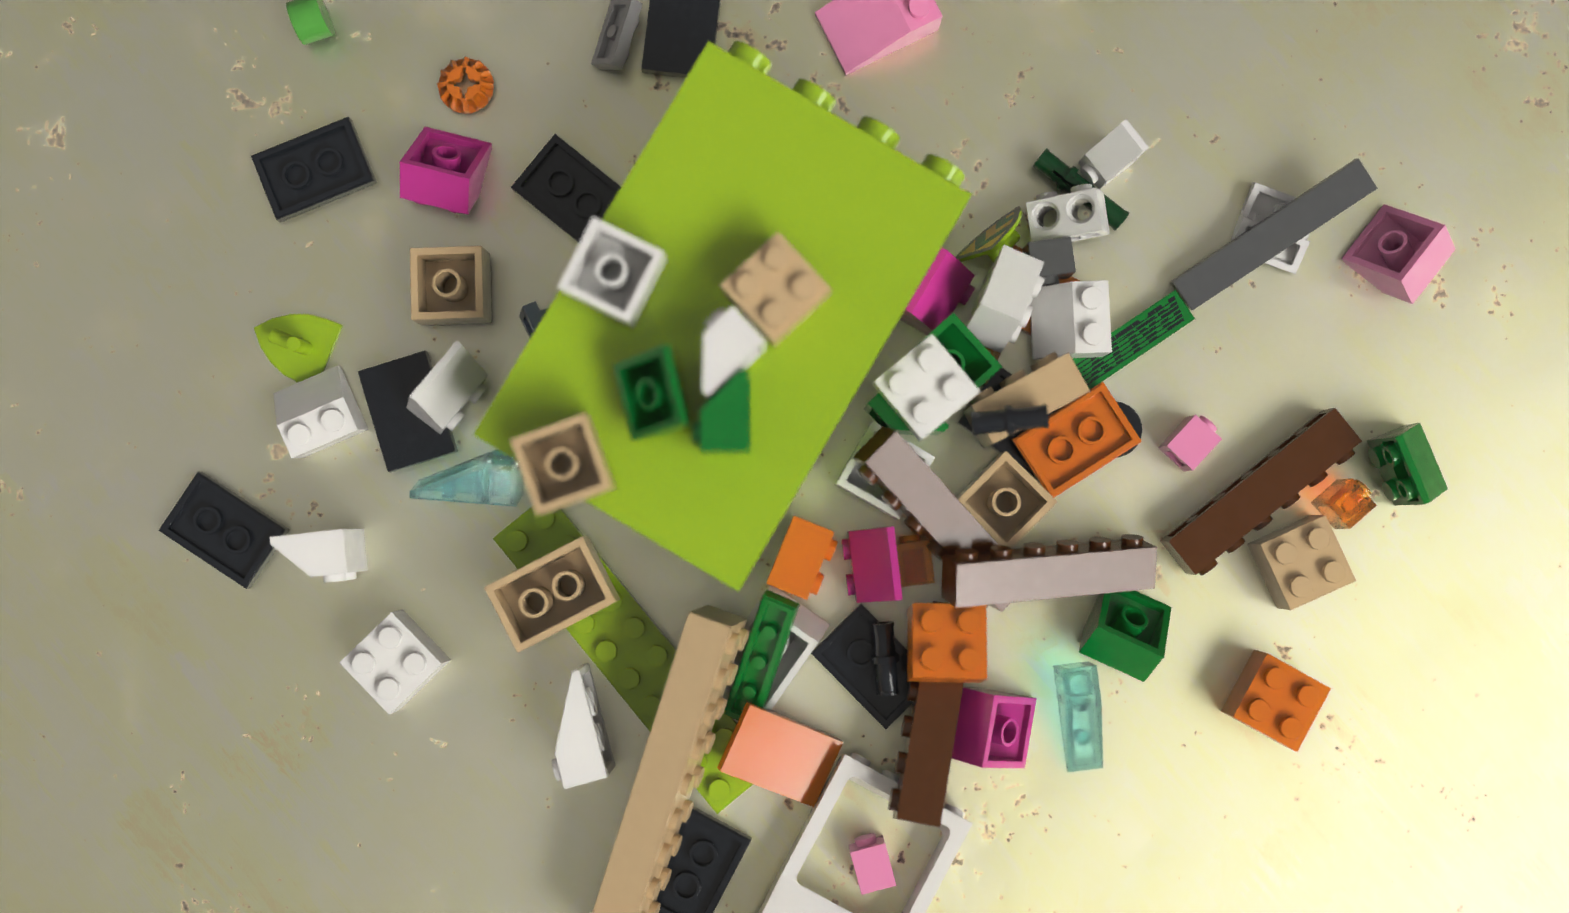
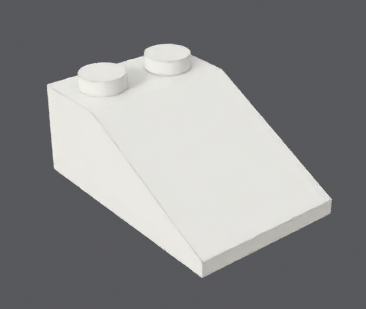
(803, 638)
(583, 742)

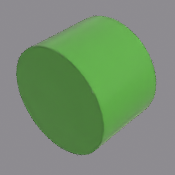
(310, 20)

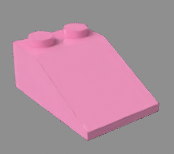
(875, 28)

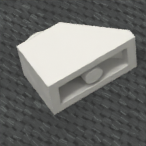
(1112, 155)

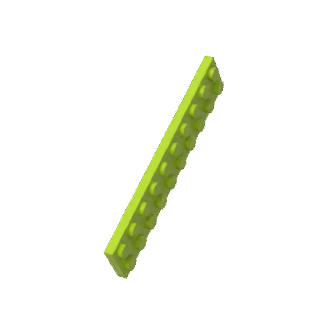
(622, 644)

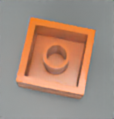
(801, 558)
(946, 643)
(1275, 700)

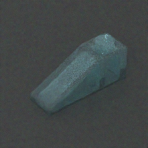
(481, 480)
(1080, 715)

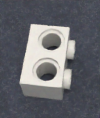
(1067, 219)

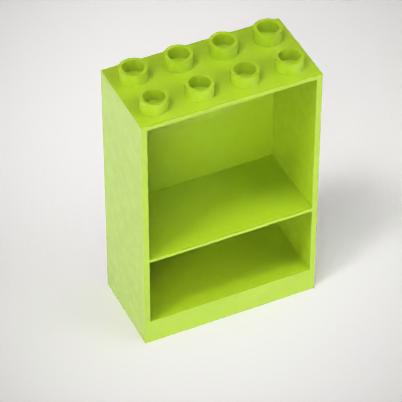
(709, 191)

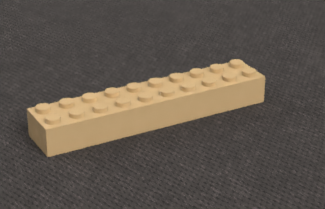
(672, 762)

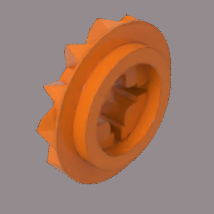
(476, 96)

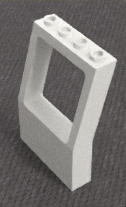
(790, 897)

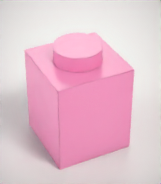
(1190, 442)
(871, 863)

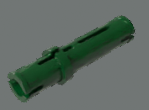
(1068, 177)

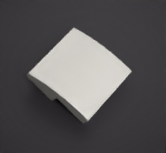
(1260, 204)

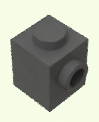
(1057, 258)

